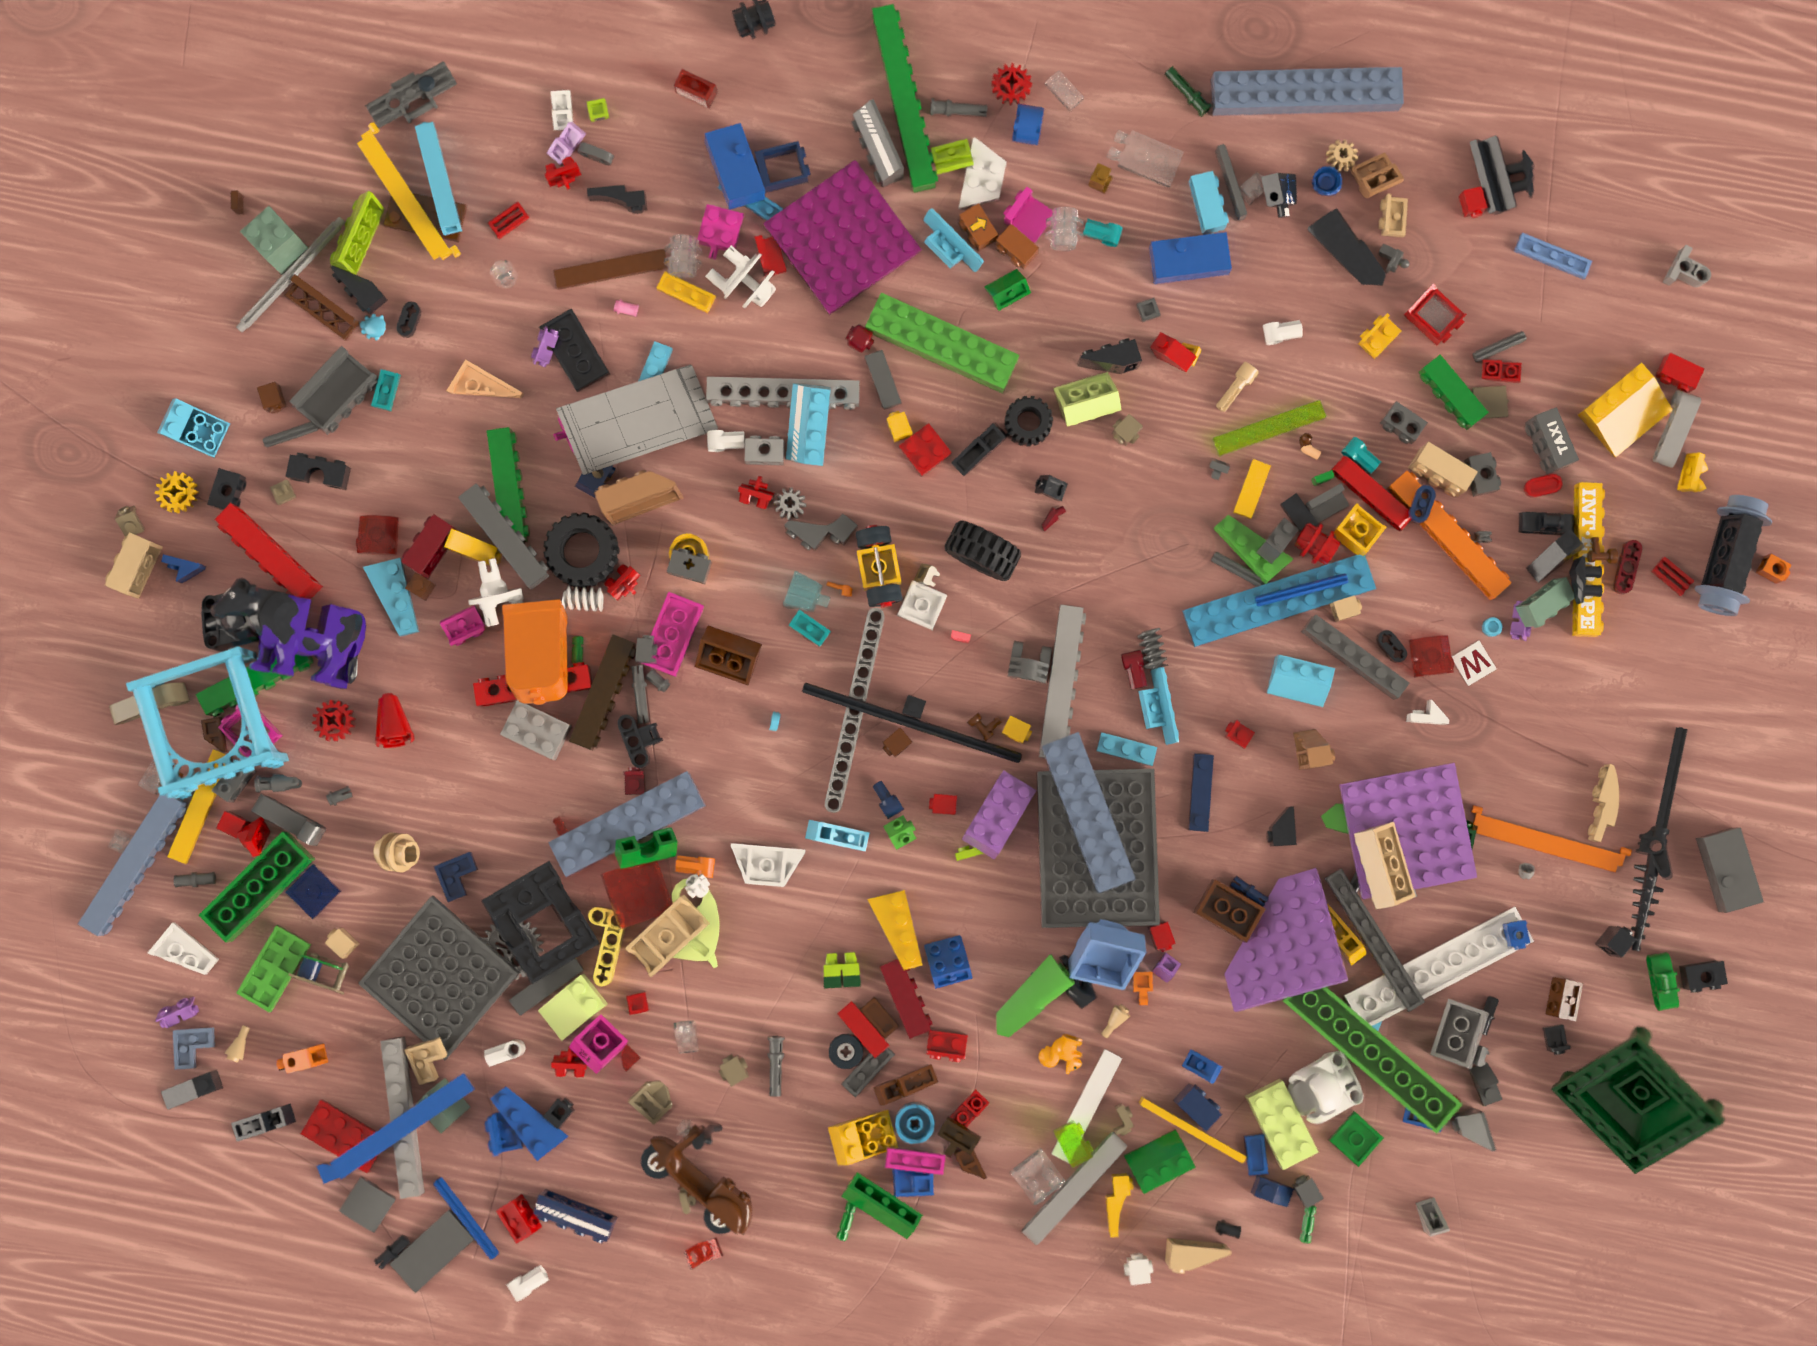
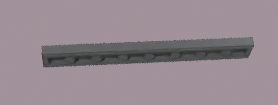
(1374, 940)

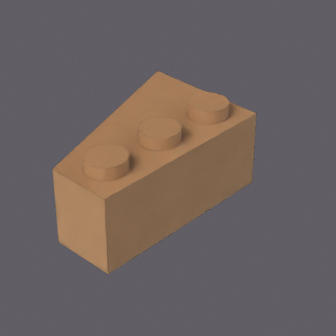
(1312, 750)

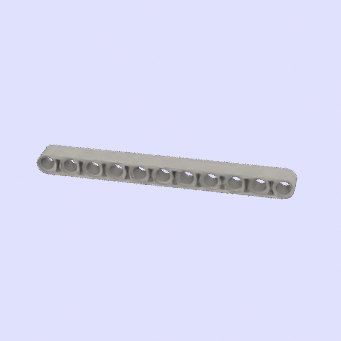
(854, 719)

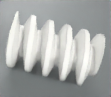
(583, 599)

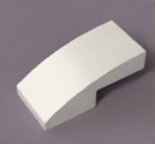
(561, 109)

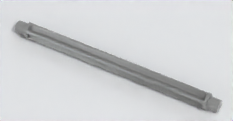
(296, 268)

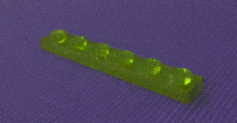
(1269, 428)

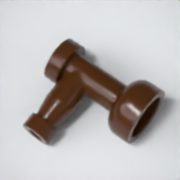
(1611, 554)
(987, 730)

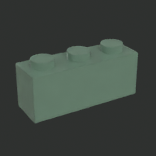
(1545, 602)

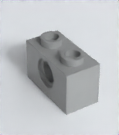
(773, 457)

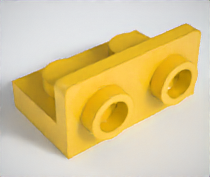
(1379, 337)

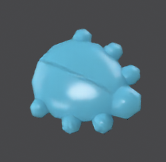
(373, 326)

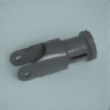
(276, 783)

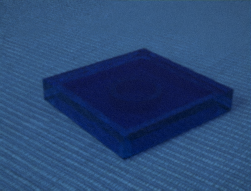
(313, 891)

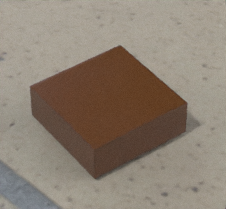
(237, 202)

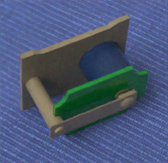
(310, 970)

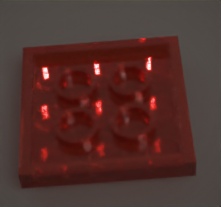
(636, 893)

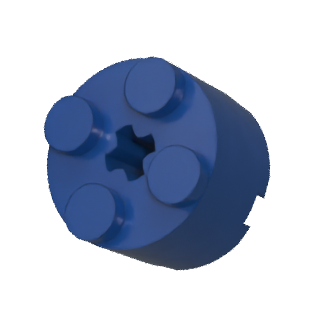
(1028, 124)

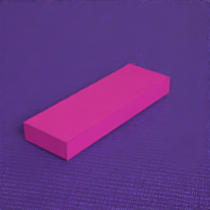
(915, 1161)

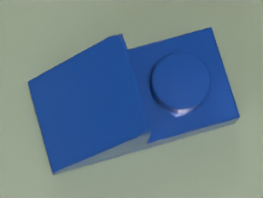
(186, 568)
(1202, 1066)

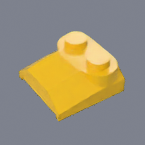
(1359, 530)

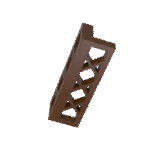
(322, 300)

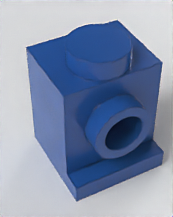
(1510, 931)

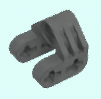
(1029, 668)

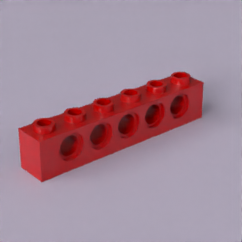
(483, 687)

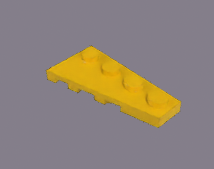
(896, 921)

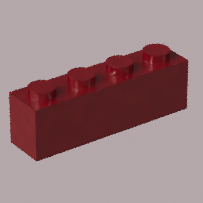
(905, 998)

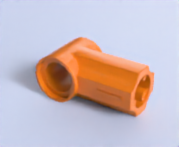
(695, 865)

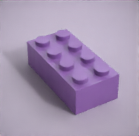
(998, 814)

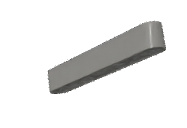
(1074, 1188)

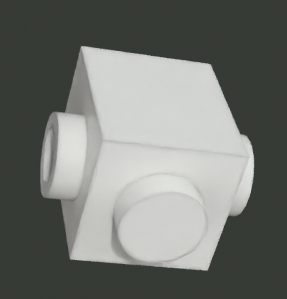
(1138, 1269)

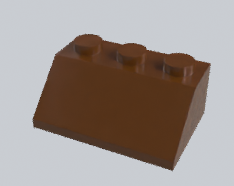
(727, 655)

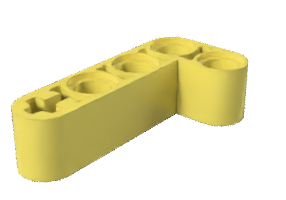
(606, 947)

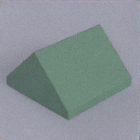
(449, 1115)

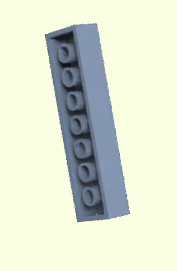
(1088, 812)
(634, 818)

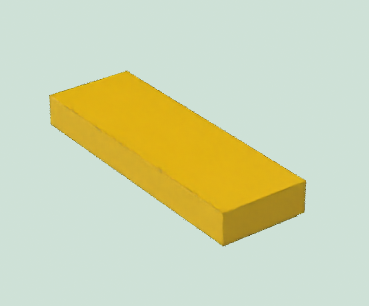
(686, 292)
(1251, 489)

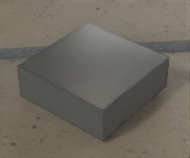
(1148, 310)

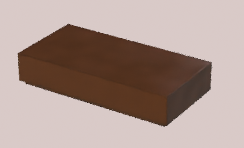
(879, 1017)

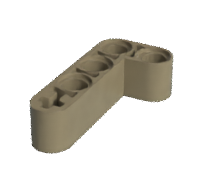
(165, 695)

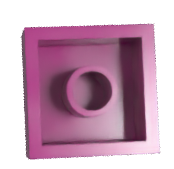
(598, 1044)

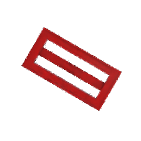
(512, 226)
(1678, 571)

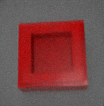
(637, 1003)

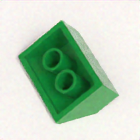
(1159, 1161)

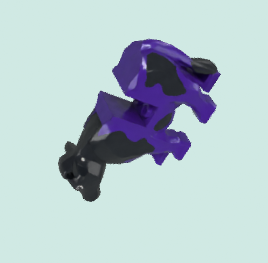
(282, 633)

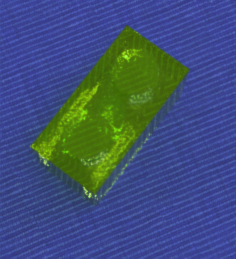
(1073, 1144)

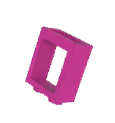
(230, 720)

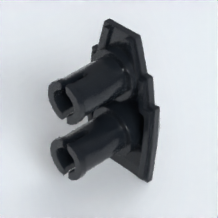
(1526, 167)
(1578, 574)

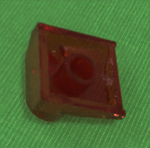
(377, 535)
(1431, 656)

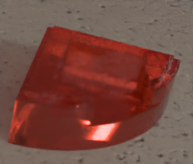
(560, 827)
(629, 1057)

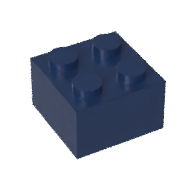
(1194, 1103)

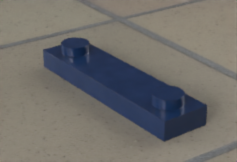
(1201, 792)

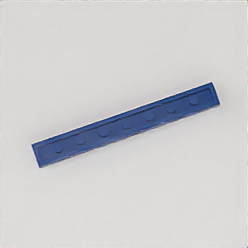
(402, 1126)

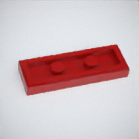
(863, 1029)

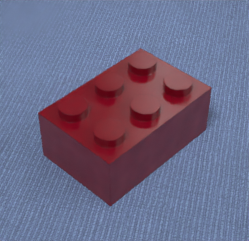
(428, 546)

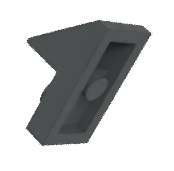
(1485, 1084)

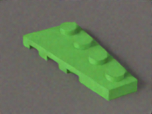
(1246, 544)

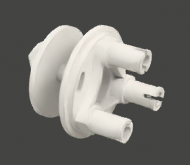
(762, 291)

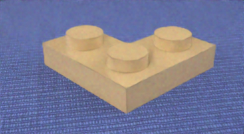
(421, 1059)

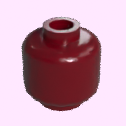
(859, 338)

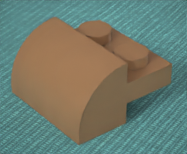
(1376, 175)

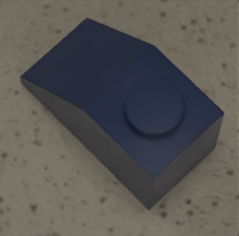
(1272, 1191)

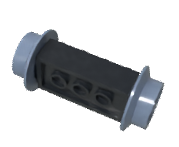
(1732, 555)

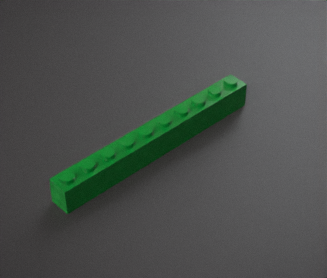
(903, 98)

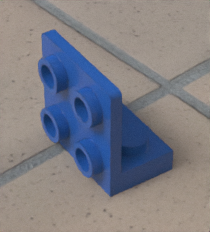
(948, 961)

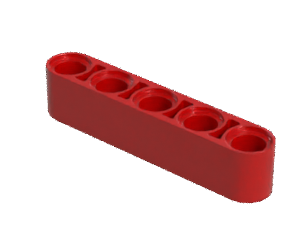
(1371, 493)

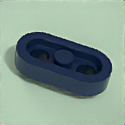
(1421, 504)

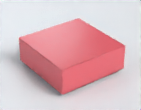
(961, 637)

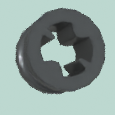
(1483, 537)

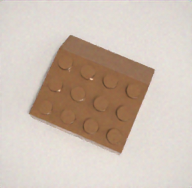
(636, 496)

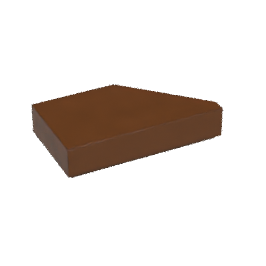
(213, 734)
(970, 1163)

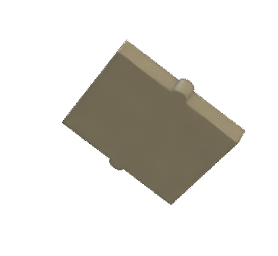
(1493, 399)

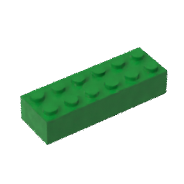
(256, 887)

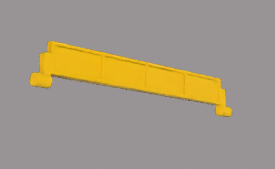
(403, 196)

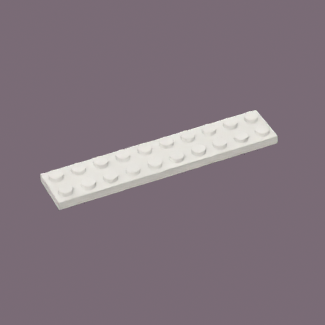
(1438, 968)

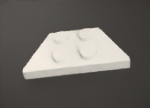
(984, 178)
(766, 864)

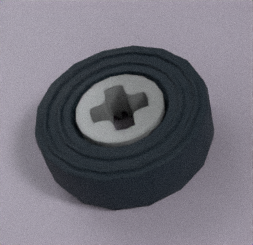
(854, 1046)

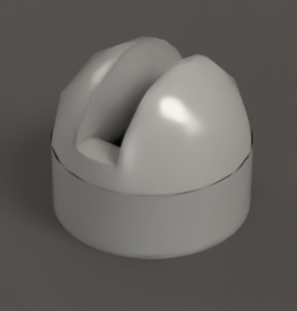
(1530, 869)

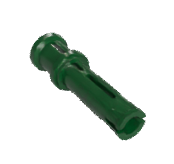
(1193, 97)

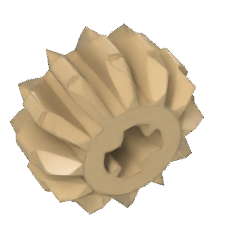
(1338, 149)

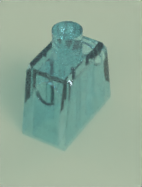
(804, 594)

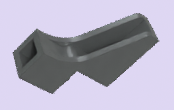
(813, 535)

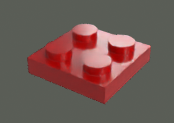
(925, 449)

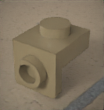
(129, 521)
(1125, 1115)

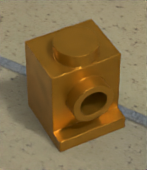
(1101, 178)

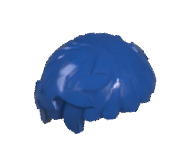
(1327, 181)

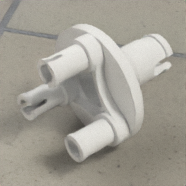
(494, 592)

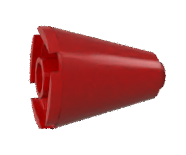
(392, 723)

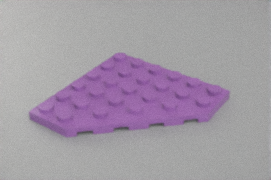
(1289, 948)

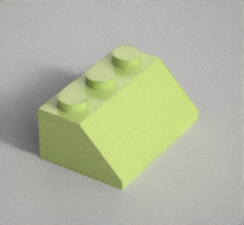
(1087, 399)

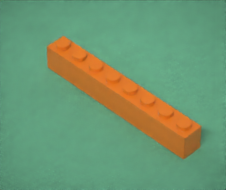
(1453, 539)

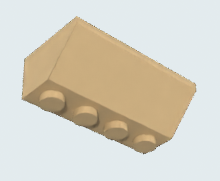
(1384, 865)

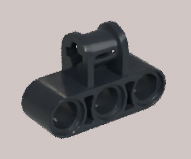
(1545, 523)
(644, 736)

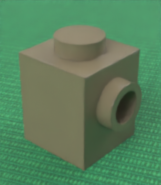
(1126, 430)
(733, 1069)

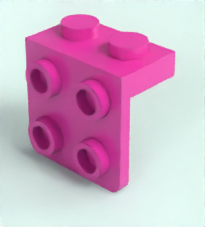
(1028, 215)

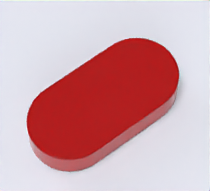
(1543, 485)

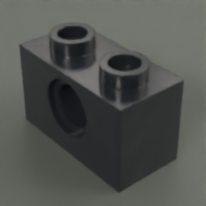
(224, 480)
(1692, 973)

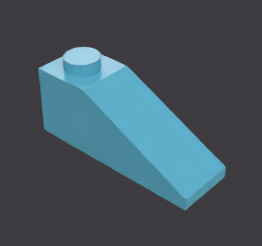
(837, 835)

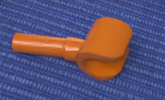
(846, 589)

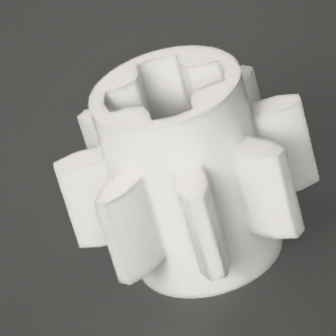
(697, 885)

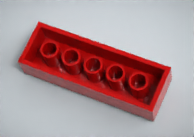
(267, 552)

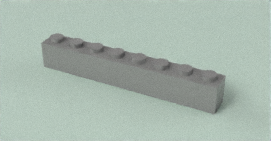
(1062, 674)
(400, 1101)

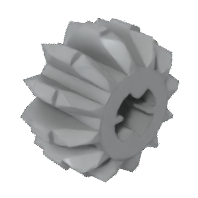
(796, 500)

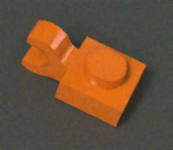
(1142, 983)

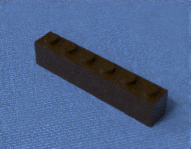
(602, 693)

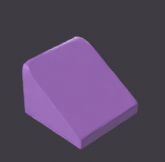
(1166, 967)

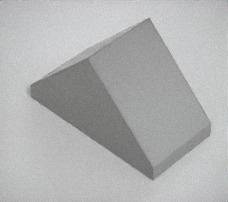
(1431, 1217)

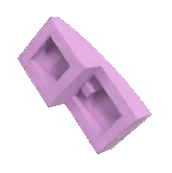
(566, 143)

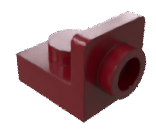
(634, 781)

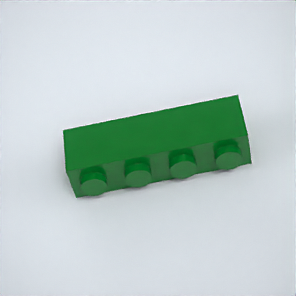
(1453, 392)
(882, 1205)

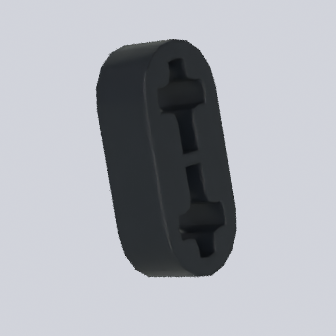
(413, 320)
(1395, 643)

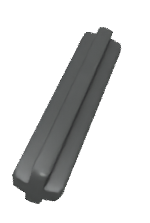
(1499, 346)
(289, 434)
(1236, 568)

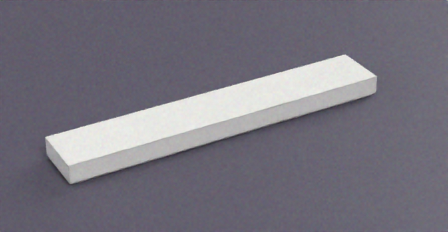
(1092, 1094)

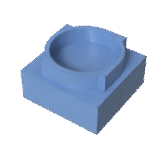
(1107, 955)

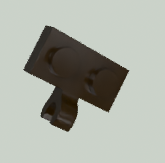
(958, 1136)

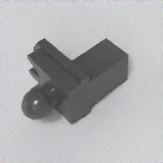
(1395, 257)

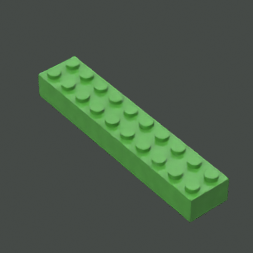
(1376, 1056)

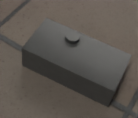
(1729, 870)

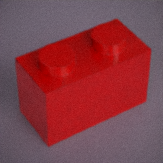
(1679, 373)

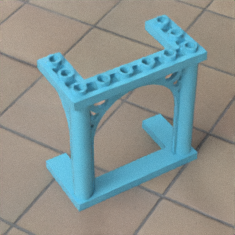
(262, 748)

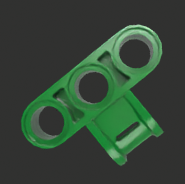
(1663, 981)

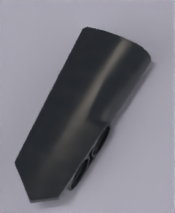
(1350, 252)

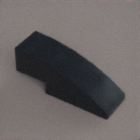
(979, 449)

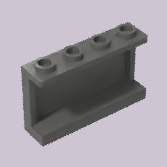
(334, 391)

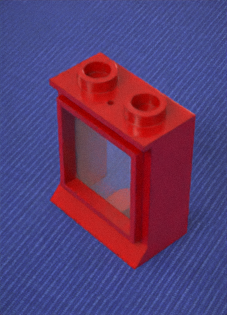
(1435, 315)

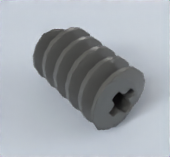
(1152, 649)

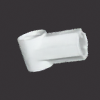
(1277, 332)
(720, 440)
(503, 1052)
(523, 1285)

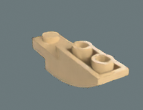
(1608, 796)

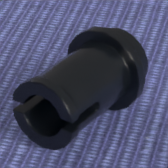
(1228, 1229)

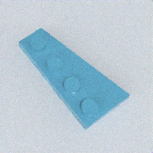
(390, 583)

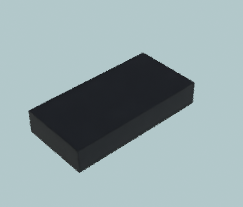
(1298, 512)

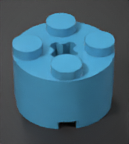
(914, 1134)

